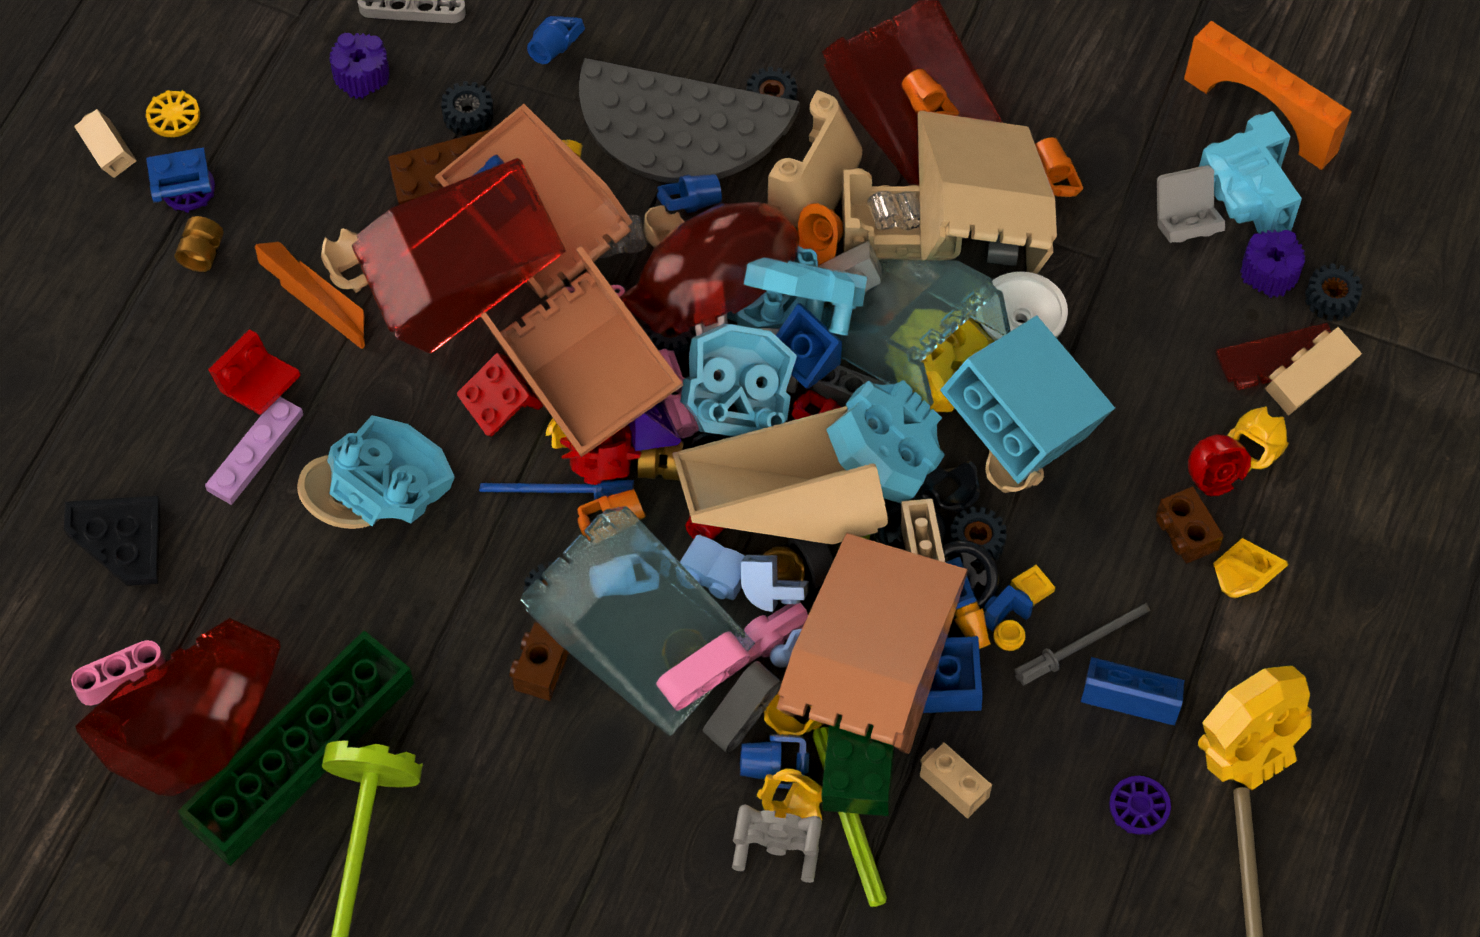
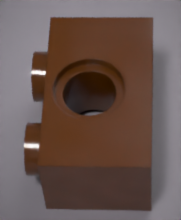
(542, 678)

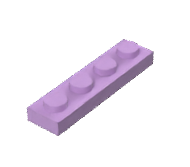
(254, 450)

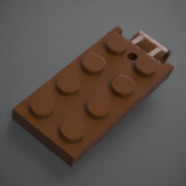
(416, 169)

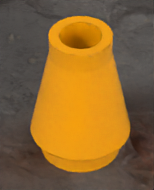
(972, 623)

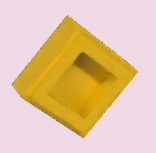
(1034, 584)

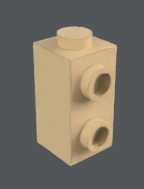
(105, 143)
(955, 779)

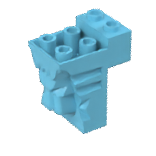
(1251, 175)

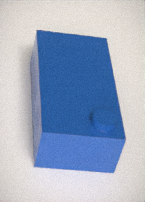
(957, 678)

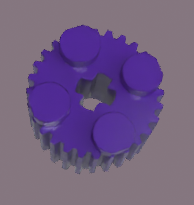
(359, 64)
(1273, 262)

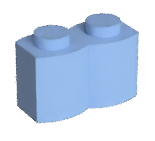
(714, 567)

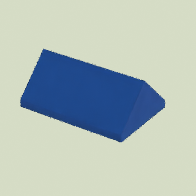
(1133, 691)

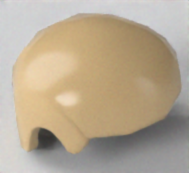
(659, 224)

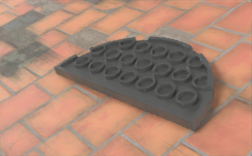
(677, 124)

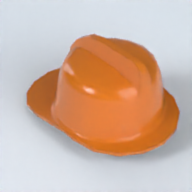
(820, 231)

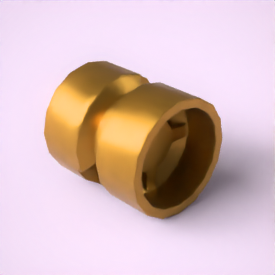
(199, 244)
(650, 466)

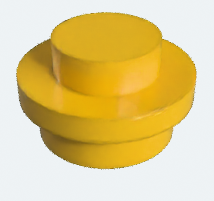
(1009, 635)

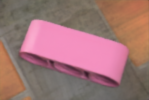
(703, 670)
(102, 671)

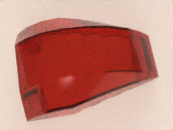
(187, 714)

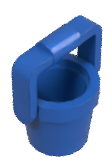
(554, 37)
(695, 193)
(765, 758)

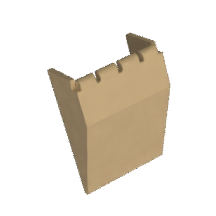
(983, 182)
(782, 484)

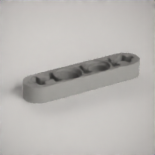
(411, 11)

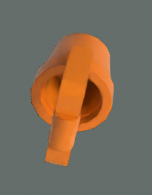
(927, 94)
(1058, 168)
(627, 498)

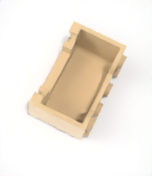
(889, 243)

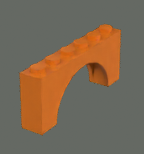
(1314, 116)

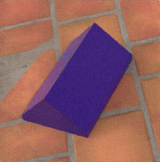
(654, 429)

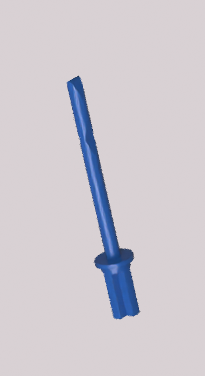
(606, 487)

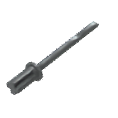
(1049, 661)

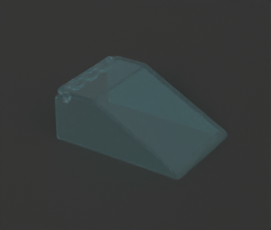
(911, 312)
(628, 611)

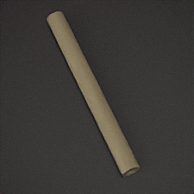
(1248, 863)

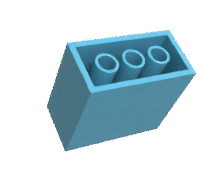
(1027, 398)

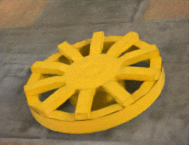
(172, 113)

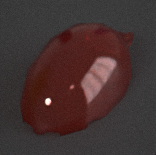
(704, 262)

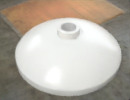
(1028, 296)

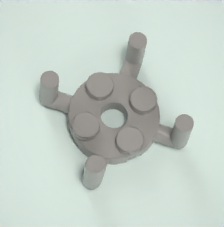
(778, 837)

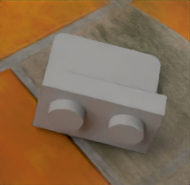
(1187, 204)

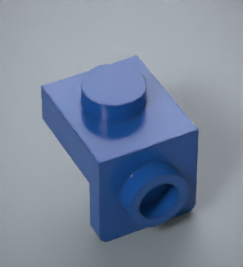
(1009, 600)

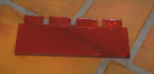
(1264, 356)

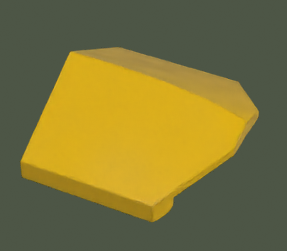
(1246, 568)

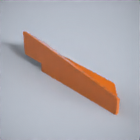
(313, 291)

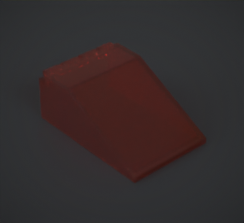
(872, 74)
(456, 253)

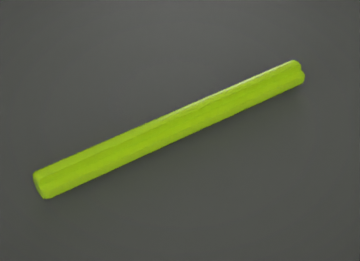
(856, 838)

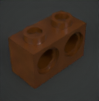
(1195, 523)

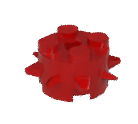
(605, 461)

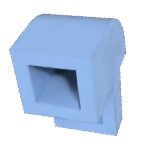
(762, 585)

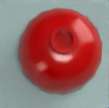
(1218, 463)

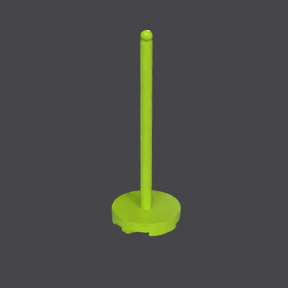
(372, 768)

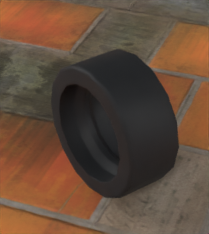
(816, 559)

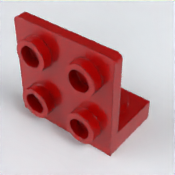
(252, 374)
(497, 394)

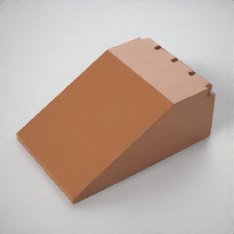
(571, 192)
(588, 360)
(873, 641)

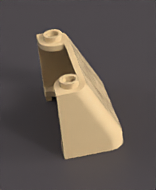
(820, 175)

